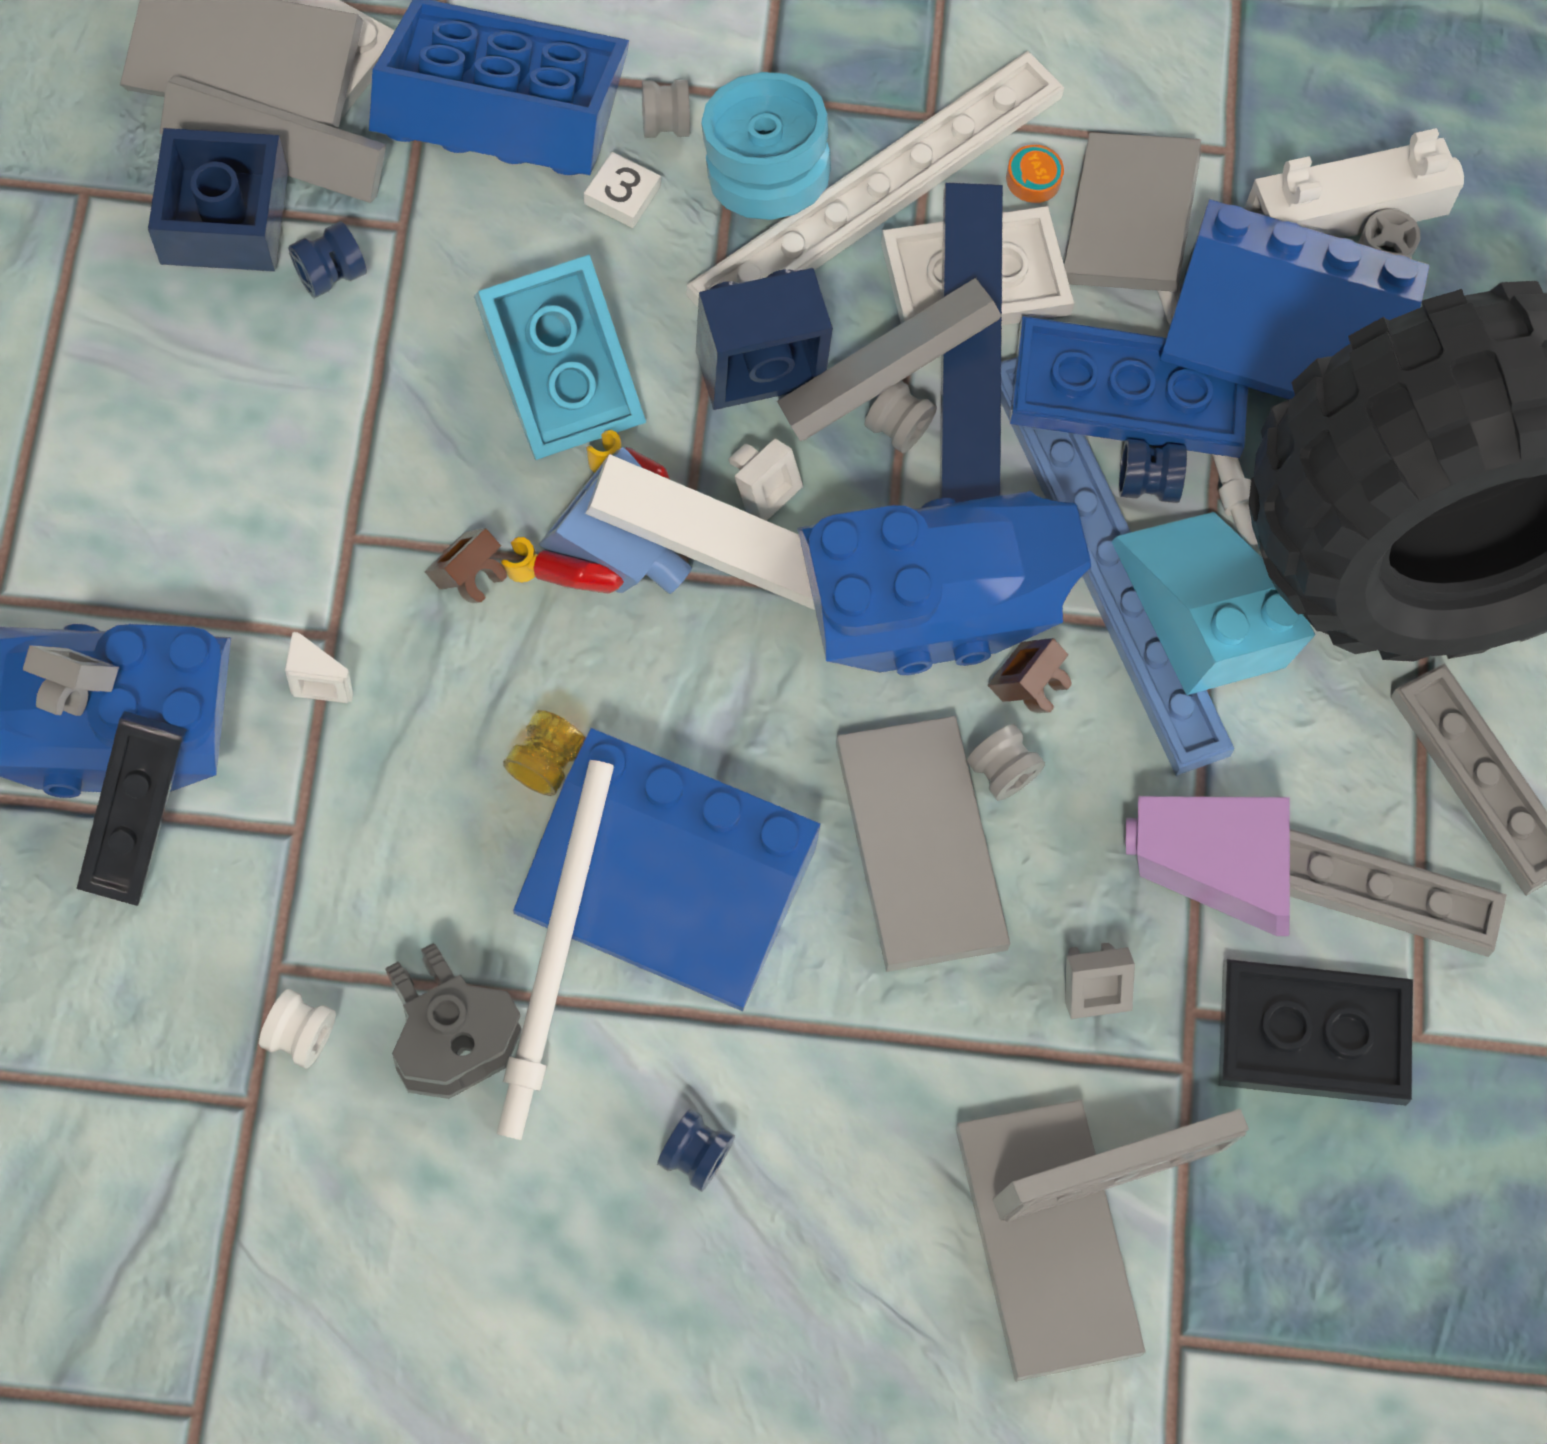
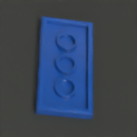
(1120, 390)

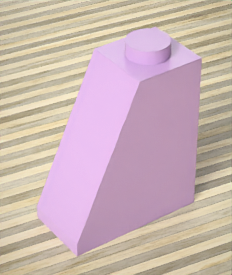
(1219, 853)

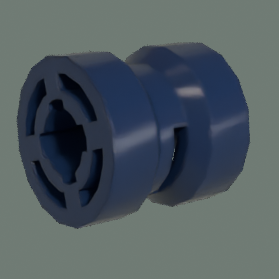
(327, 259)
(1152, 471)

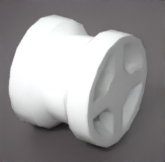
(297, 1028)

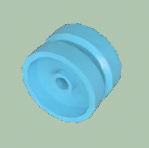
(766, 145)

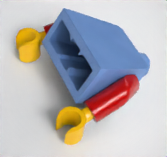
(595, 554)

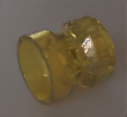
(544, 753)

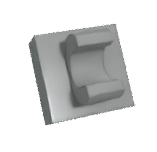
(67, 677)
(1099, 981)

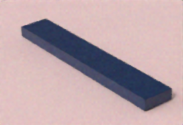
(972, 369)

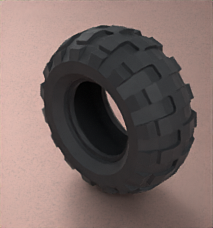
(1414, 480)

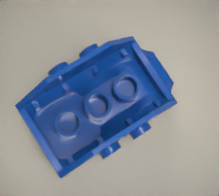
(941, 579)
(161, 675)

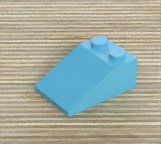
(560, 356)
(1211, 602)

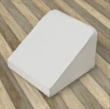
(315, 673)

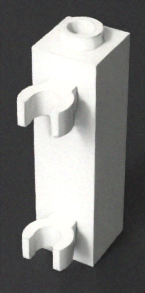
(1345, 193)

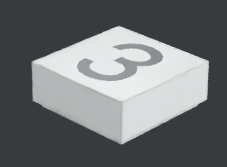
(622, 189)

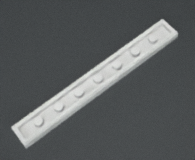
(894, 176)

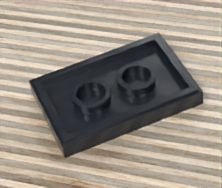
(1316, 1032)

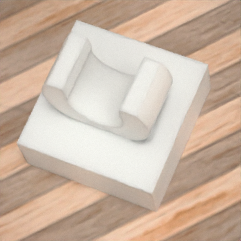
(766, 477)

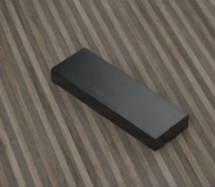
(131, 808)

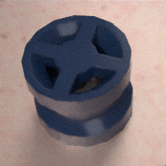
(696, 1149)

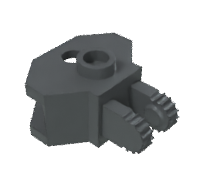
(447, 1024)

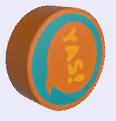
(1034, 173)

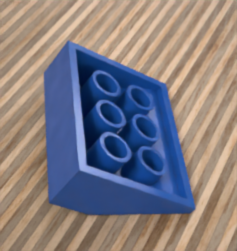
(497, 86)
(1278, 296)
(679, 873)

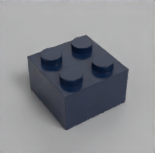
(218, 199)
(762, 336)

